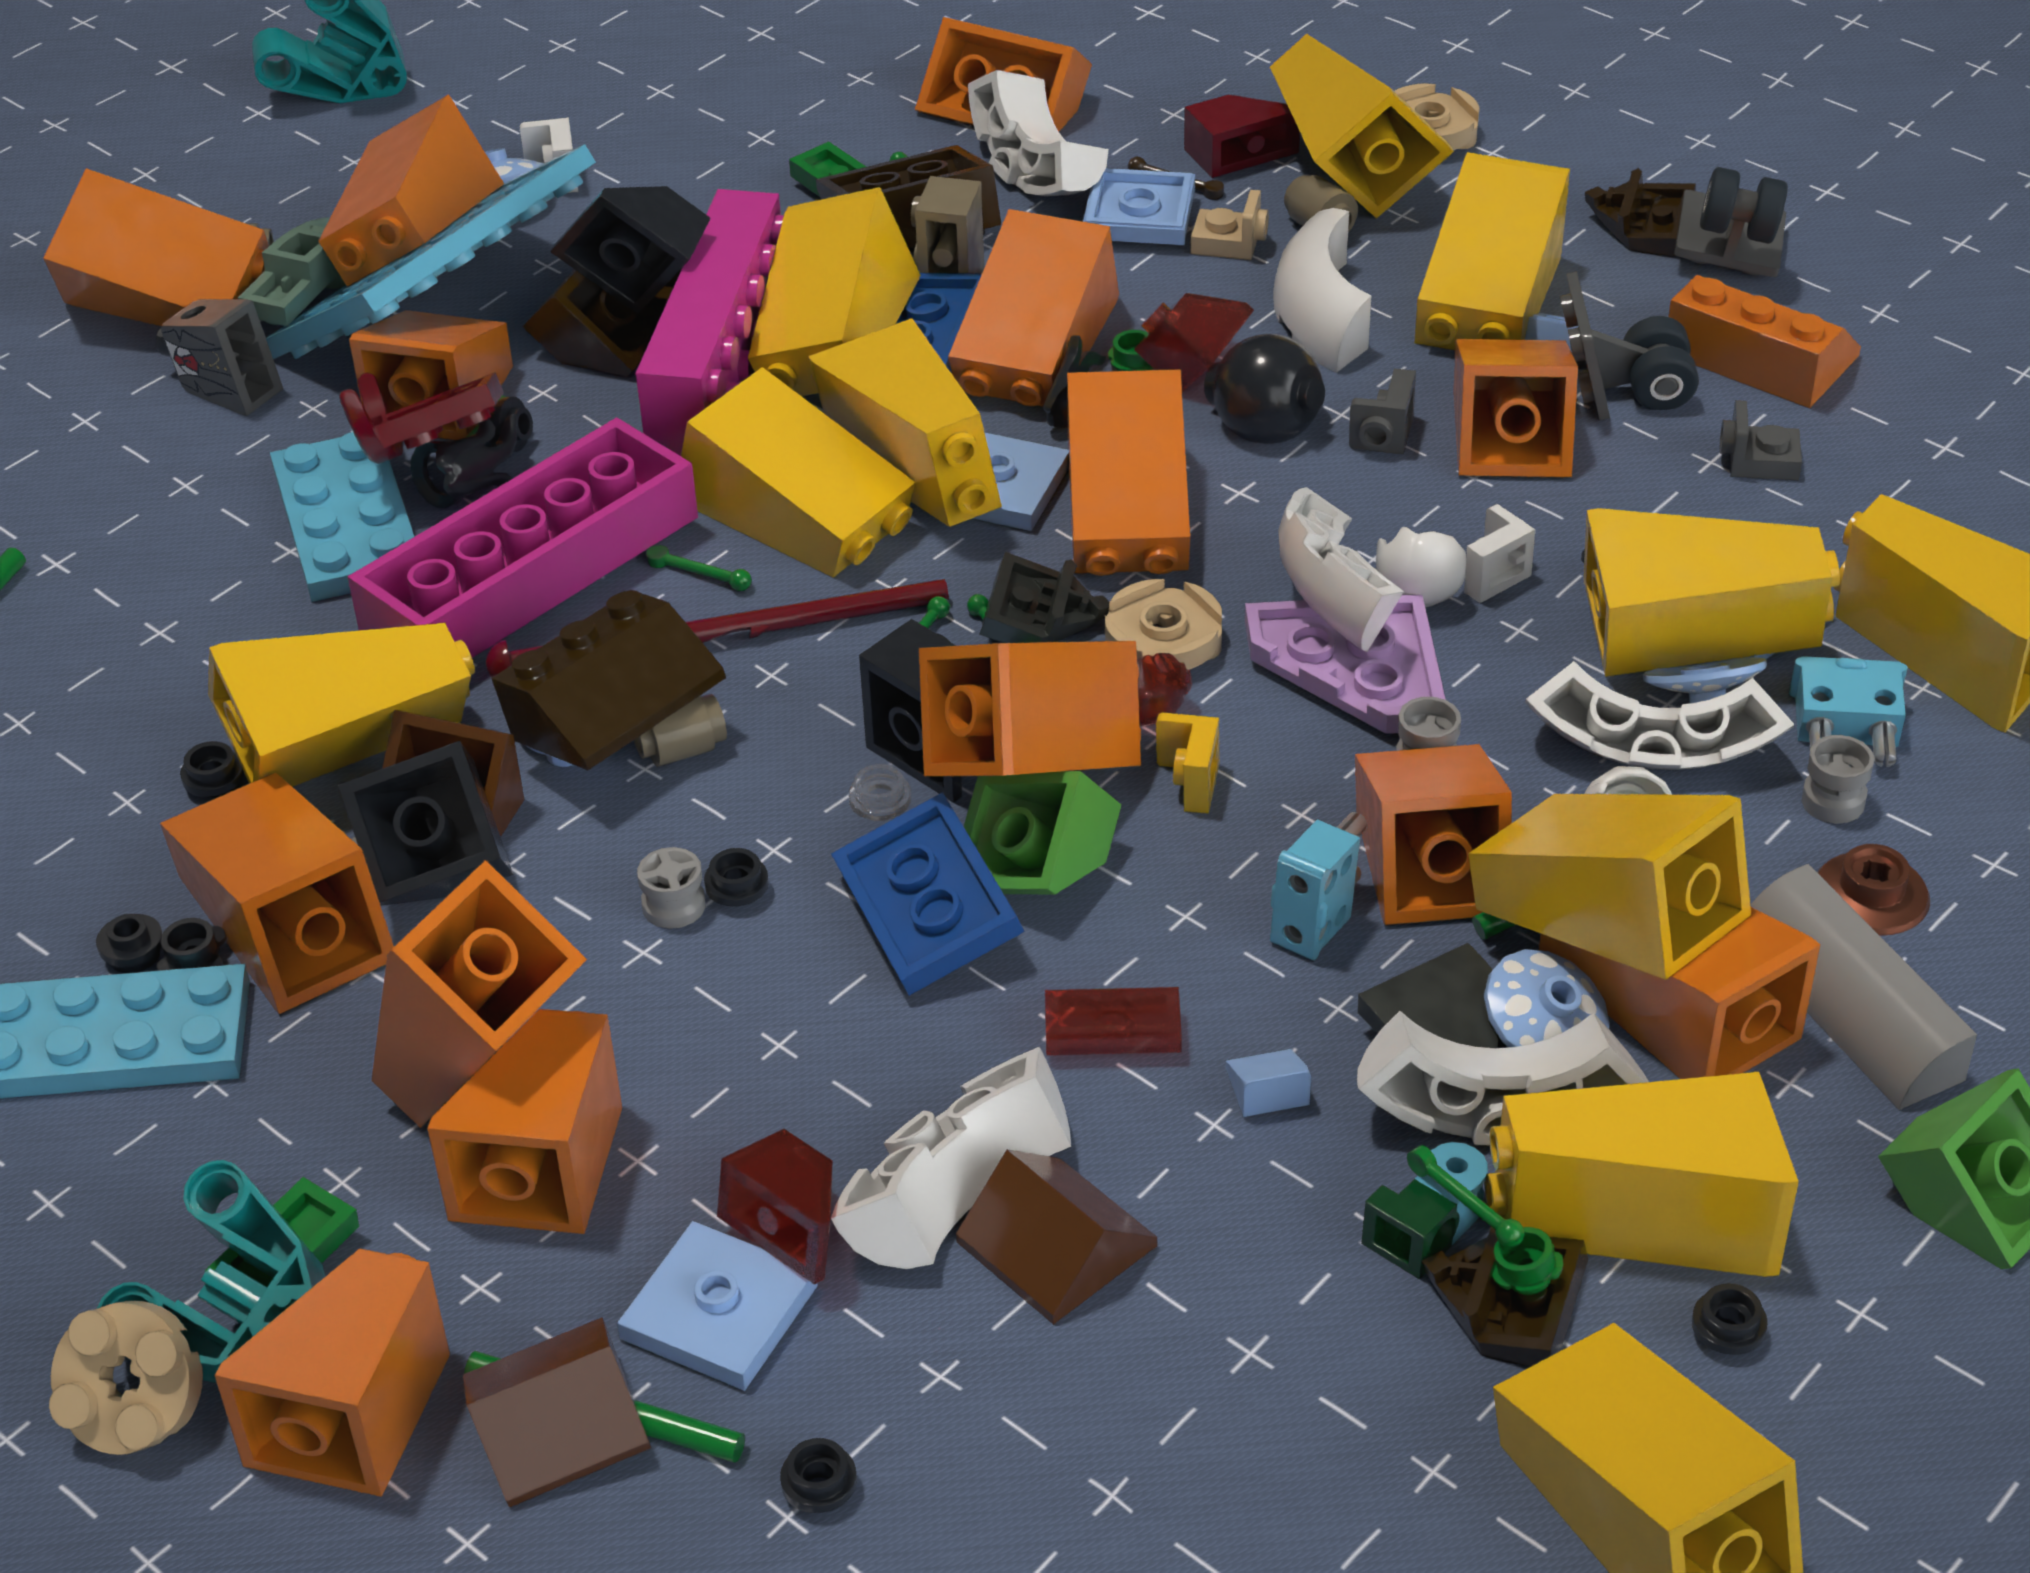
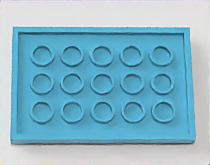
(416, 271)

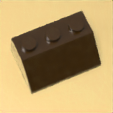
(908, 177)
(594, 329)
(605, 680)

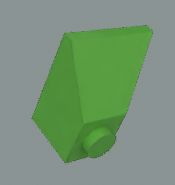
(1041, 829)
(1970, 1168)

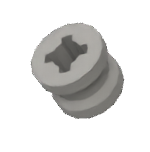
(671, 887)

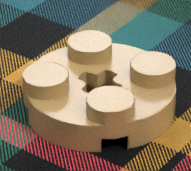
(1450, 116)
(1189, 617)
(84, 1385)

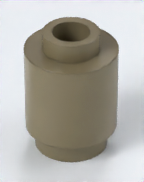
(1313, 194)
(684, 733)

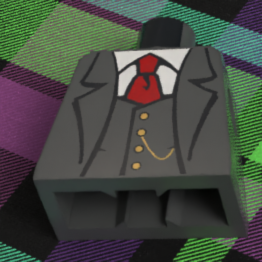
(221, 353)

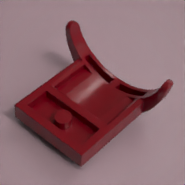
(383, 433)

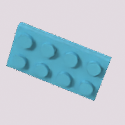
(338, 510)
(122, 1030)

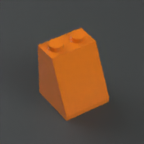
(429, 354)
(1514, 407)
(1421, 824)
(532, 1127)
(339, 1375)

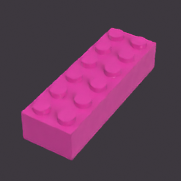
(710, 316)
(531, 540)

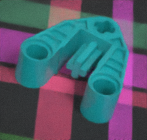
(346, 62)
(261, 1239)

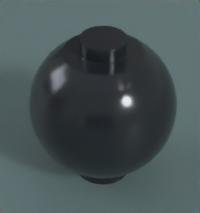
(1266, 388)

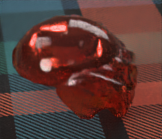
(1161, 686)

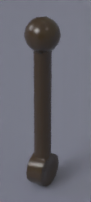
(1212, 189)

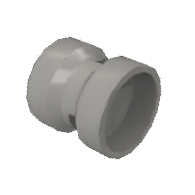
(1428, 724)
(1833, 788)

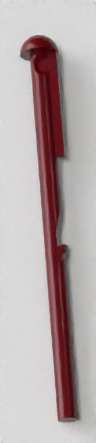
(781, 616)

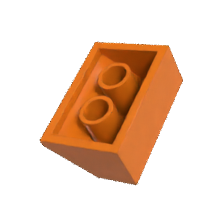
(972, 51)
(1762, 341)

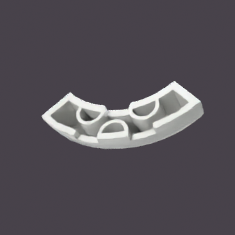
(1023, 140)
(1315, 299)
(1330, 575)
(1655, 736)
(1463, 1086)
(945, 1161)

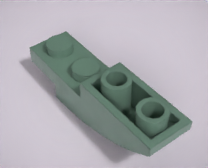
(293, 274)

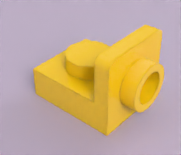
(1193, 750)

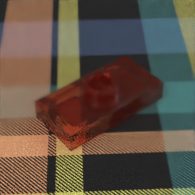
(1113, 1021)

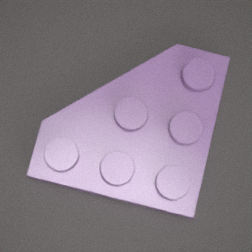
(1316, 657)

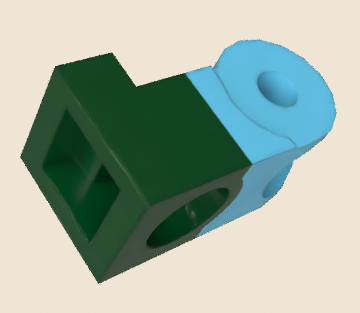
(1424, 1214)

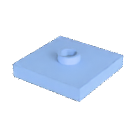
(1142, 205)
(1024, 478)
(716, 1306)

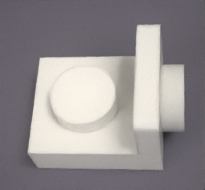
(546, 140)
(1500, 556)

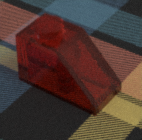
(1191, 334)
(780, 1200)

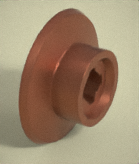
(1879, 887)

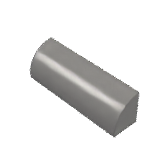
(1870, 996)

